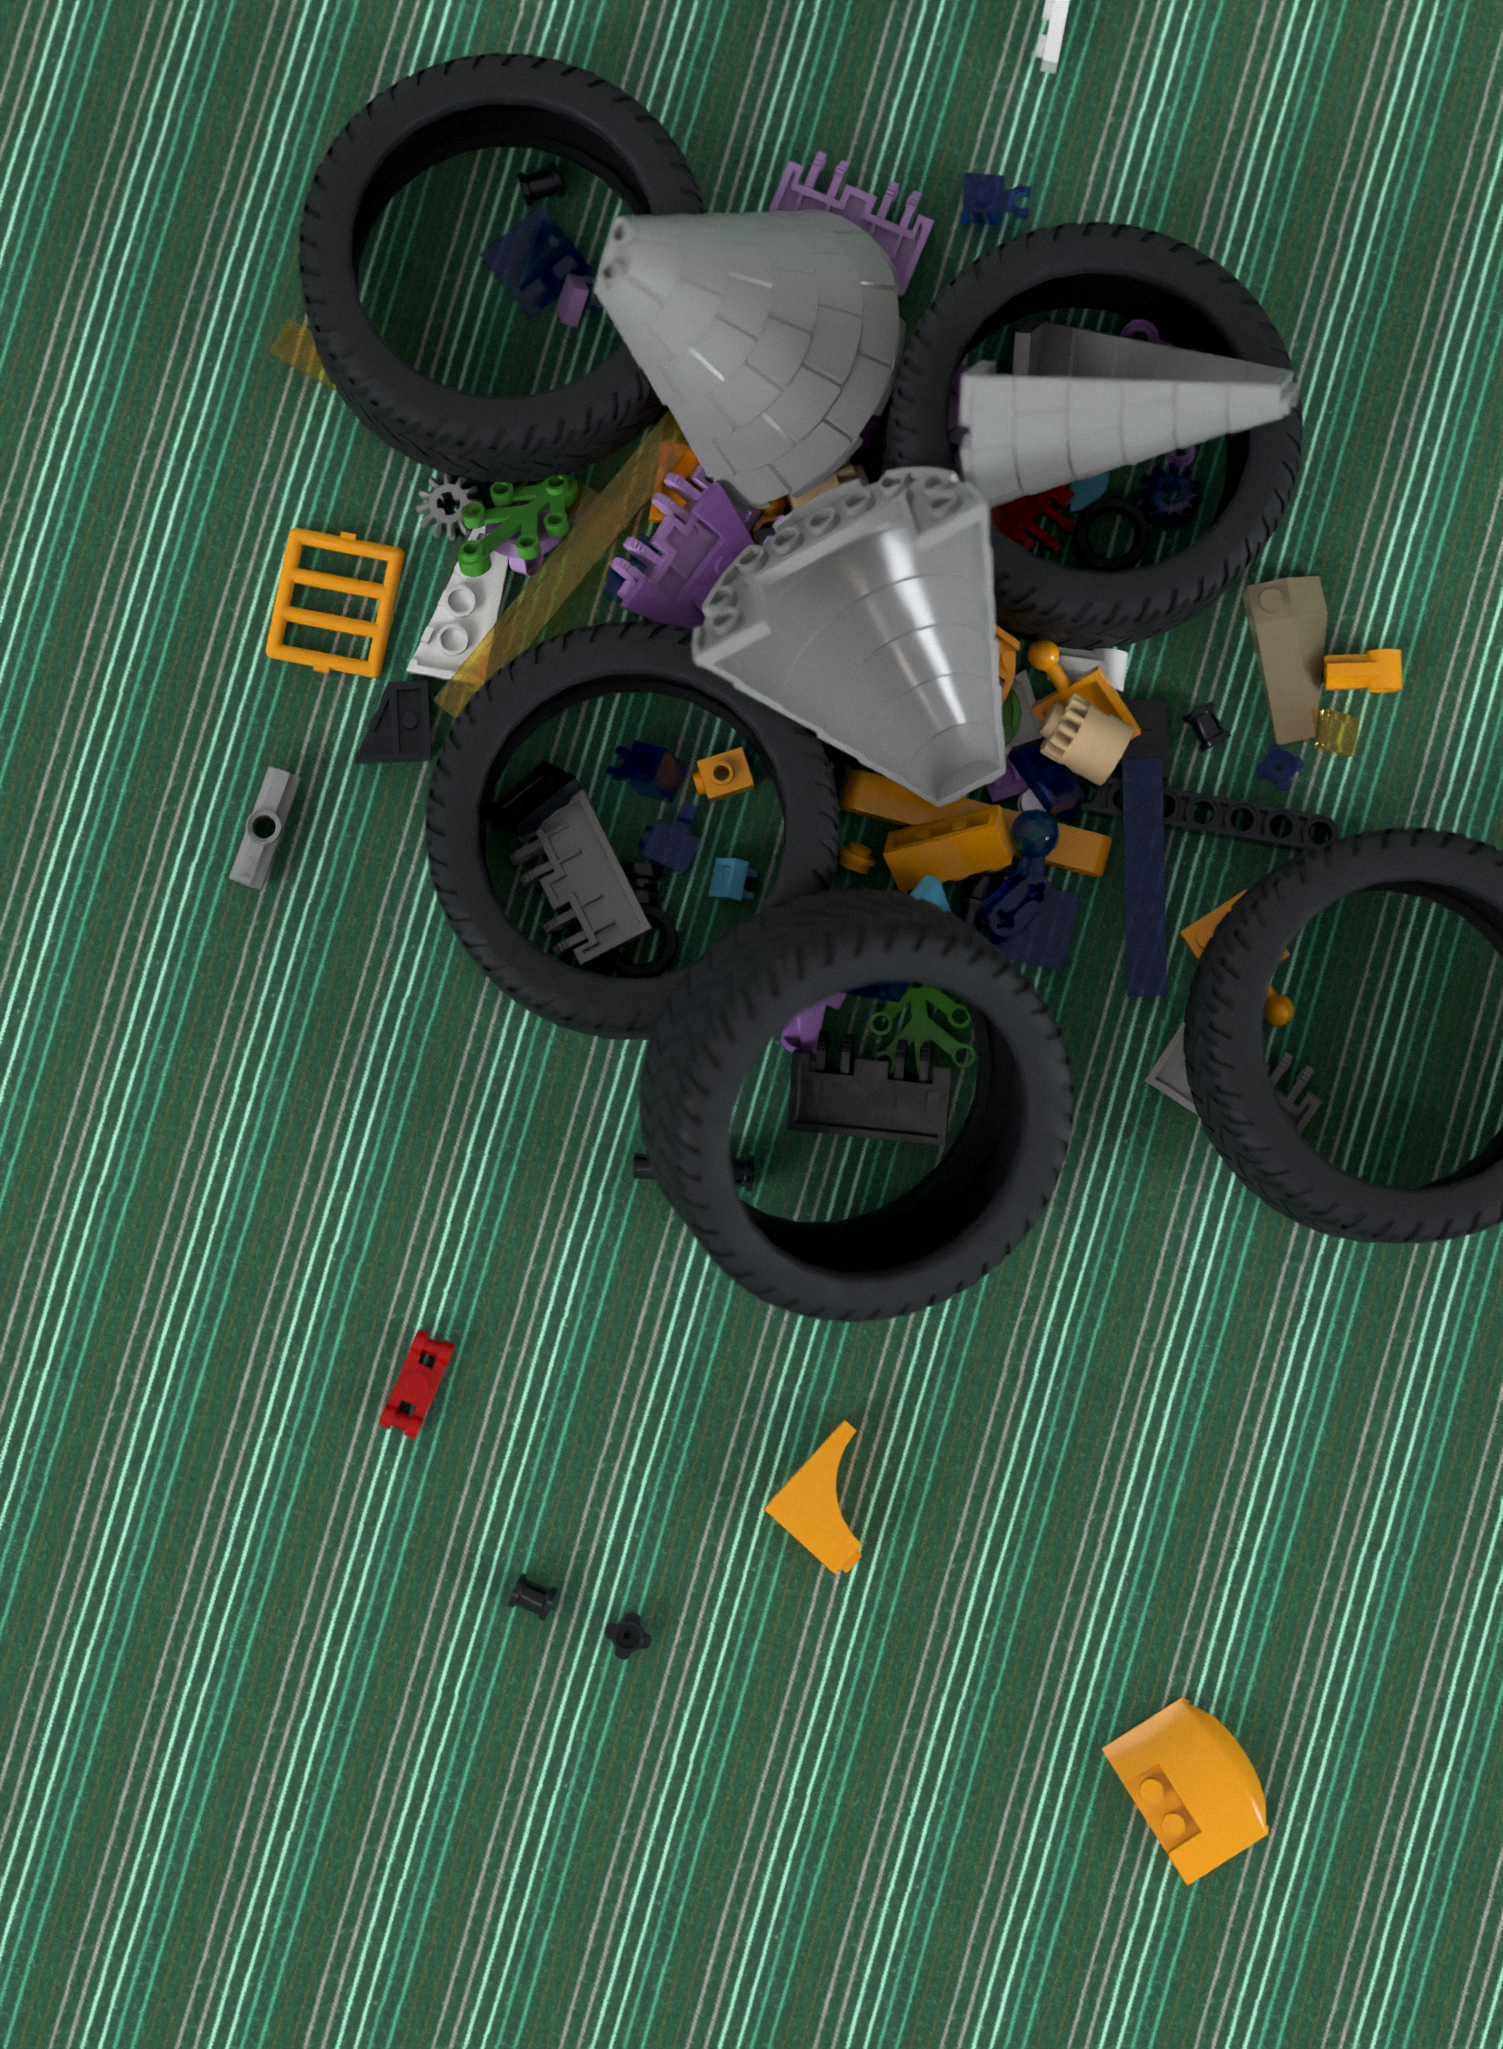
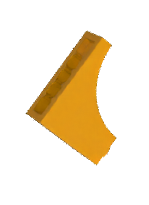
(810, 1506)

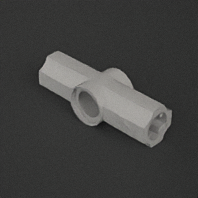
(272, 803)

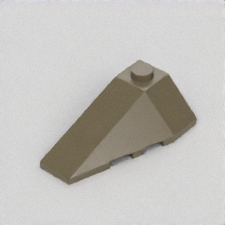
(1288, 639)

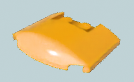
(1191, 1786)

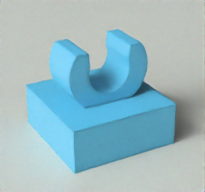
(729, 879)

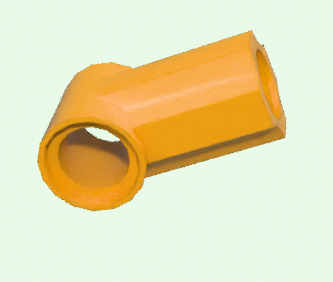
(1376, 671)

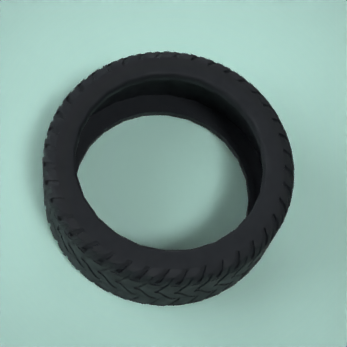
(384, 147)
(1193, 307)
(507, 712)
(1227, 1043)
(953, 1220)

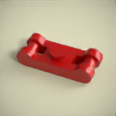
(417, 1384)

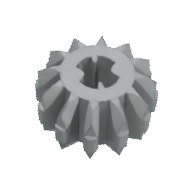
(436, 498)

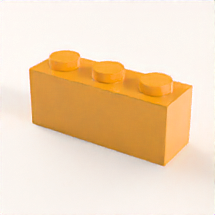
(950, 848)

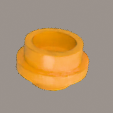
(856, 857)

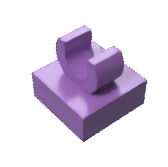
(1007, 785)

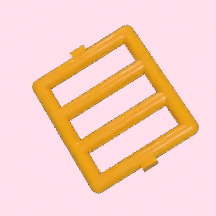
(378, 630)

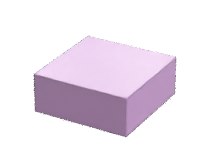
(572, 300)

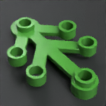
(554, 492)
(921, 1027)

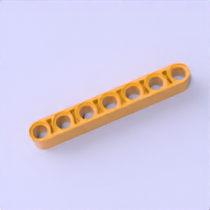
(892, 803)

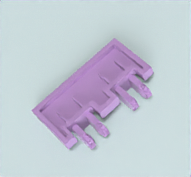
(899, 242)
(679, 538)

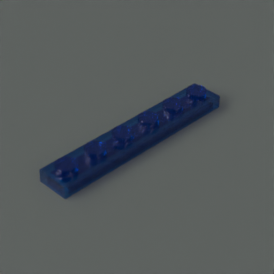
(1144, 876)

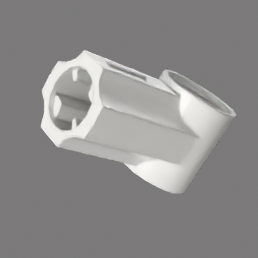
(1078, 661)

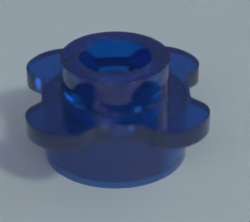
(1290, 765)

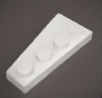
(461, 619)

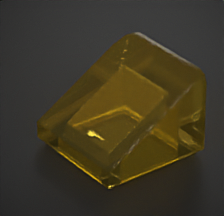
(1337, 733)

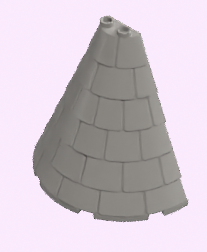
(759, 338)
(1102, 402)
(874, 629)

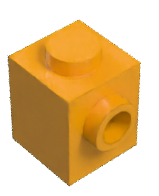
(723, 775)

